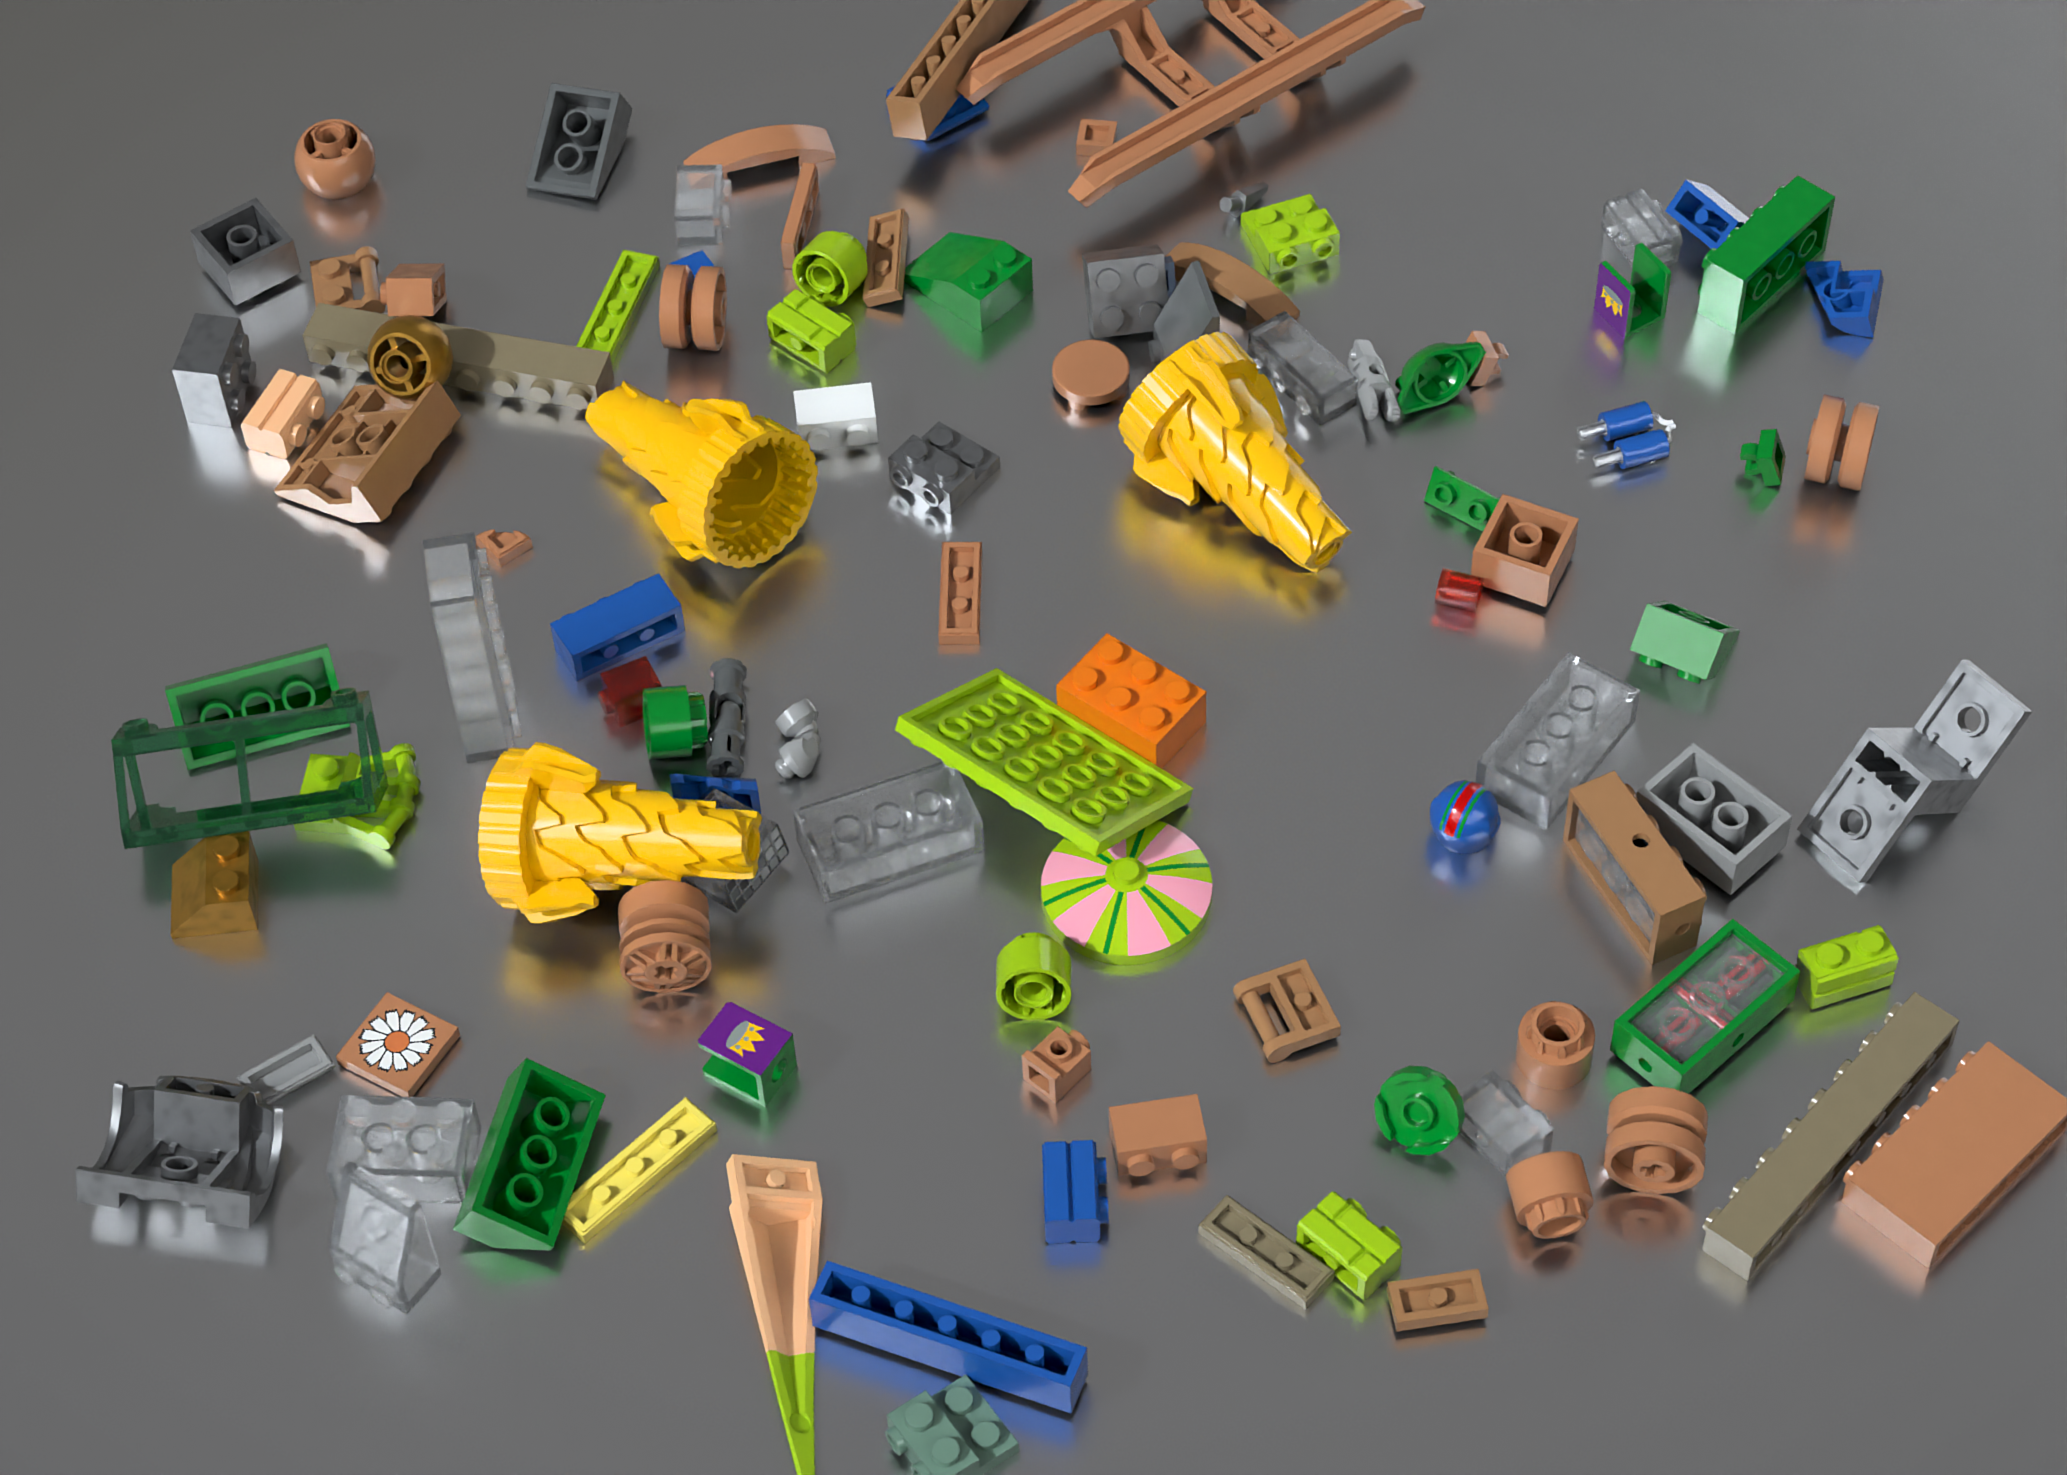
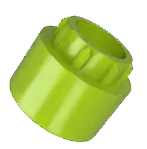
(830, 261)
(1033, 977)

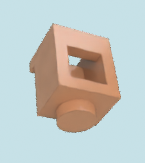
(1057, 1063)

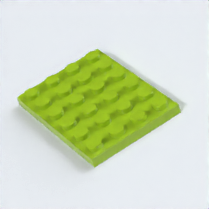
(1044, 761)

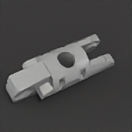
(1373, 383)

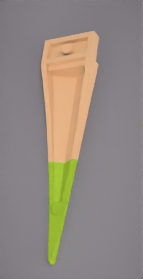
(778, 1236)

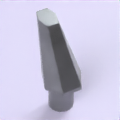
(1243, 199)

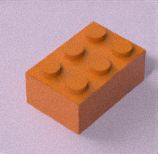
(1133, 700)

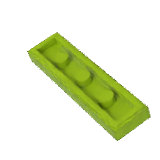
(619, 302)

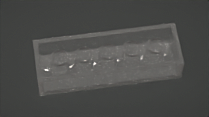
(472, 645)

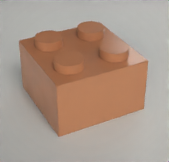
(1524, 549)

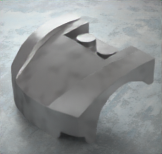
(188, 1145)

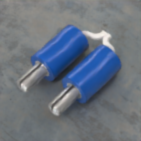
(1634, 449)

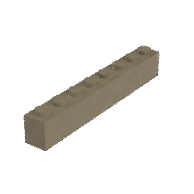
(480, 358)
(1829, 1135)

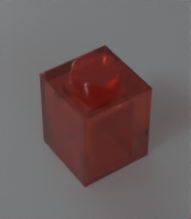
(624, 690)

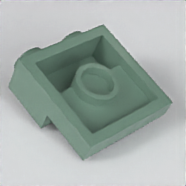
(950, 1432)

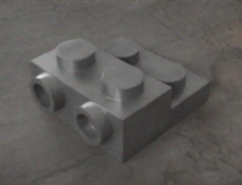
(942, 467)

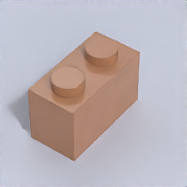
(414, 289)
(1158, 1135)

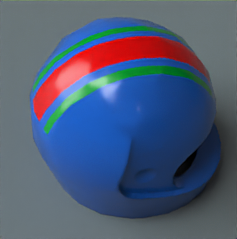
(1465, 817)

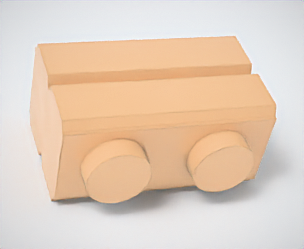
(283, 414)

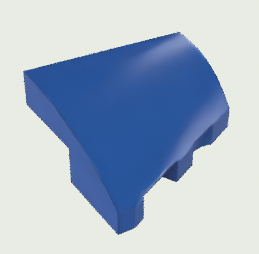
(699, 787)

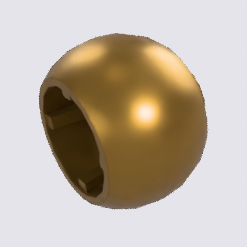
(426, 348)

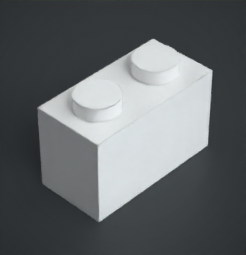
(836, 416)

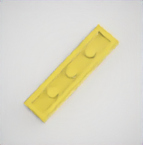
(637, 1169)

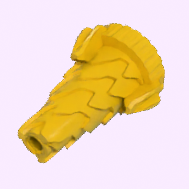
(1221, 426)
(729, 478)
(561, 832)

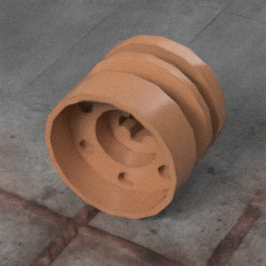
(664, 936)

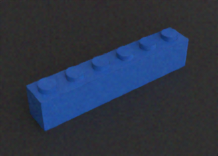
(949, 1336)

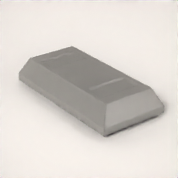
(288, 1070)

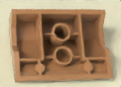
(369, 452)

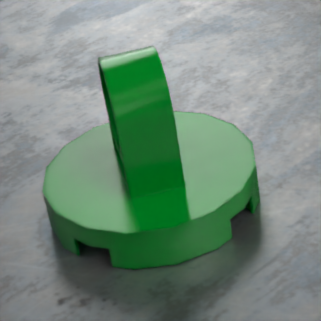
(1419, 1110)

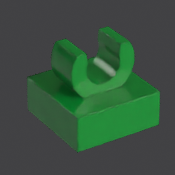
(1765, 458)

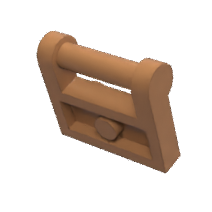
(334, 285)
(1300, 1004)

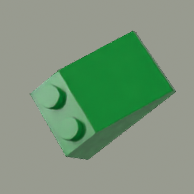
(972, 277)

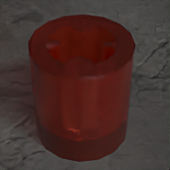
(1459, 590)

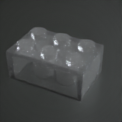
(408, 1142)

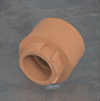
(1555, 1045)
(1550, 1193)

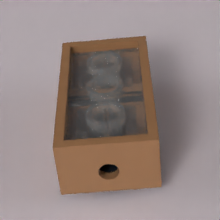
(1634, 867)

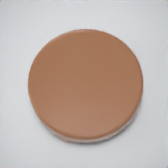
(1091, 373)

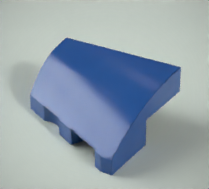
(1847, 296)

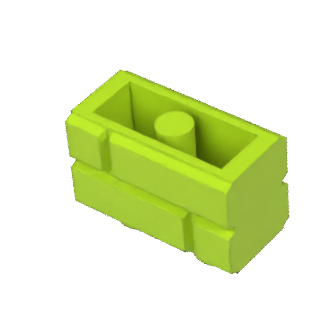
(812, 330)
(1846, 966)
(1350, 1244)

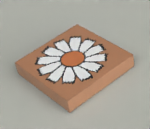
(398, 1045)

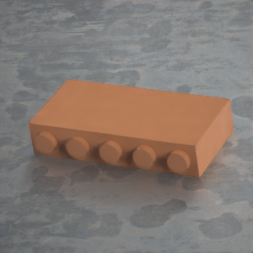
(1956, 1153)

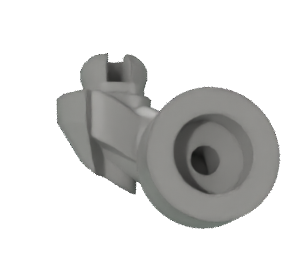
(802, 751)

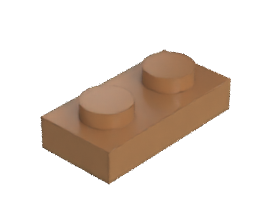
(1437, 1300)

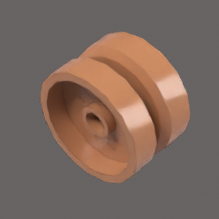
(693, 307)
(1840, 442)
(1656, 1140)

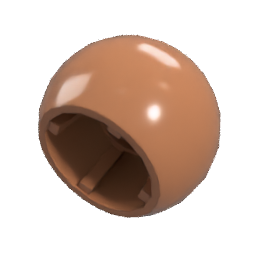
(335, 159)

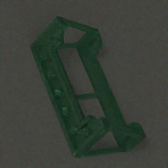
(164, 825)

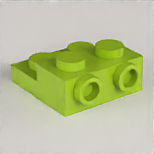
(1291, 233)

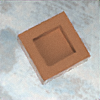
(1095, 136)

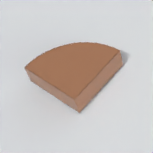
(504, 546)

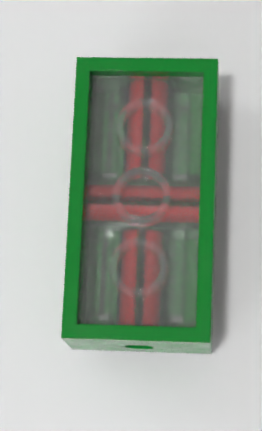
(1705, 1009)

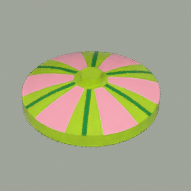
(1130, 900)

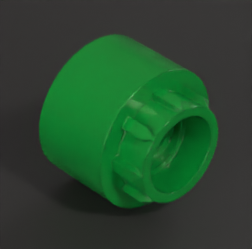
(673, 721)

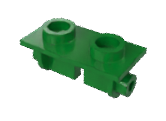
(1460, 498)

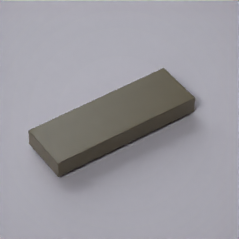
(1266, 1252)

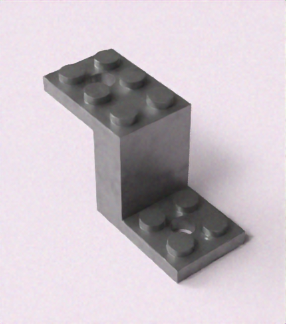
(1914, 770)

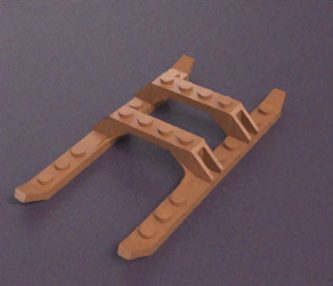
(1201, 104)

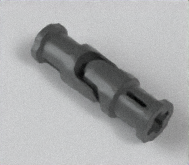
(726, 718)

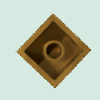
(215, 887)

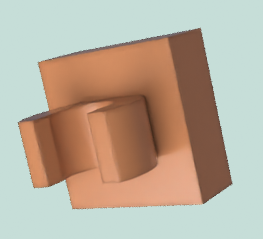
(1488, 364)

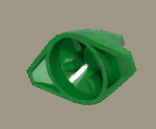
(1436, 374)

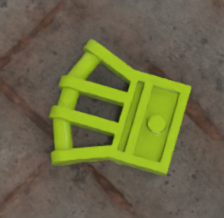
(328, 771)

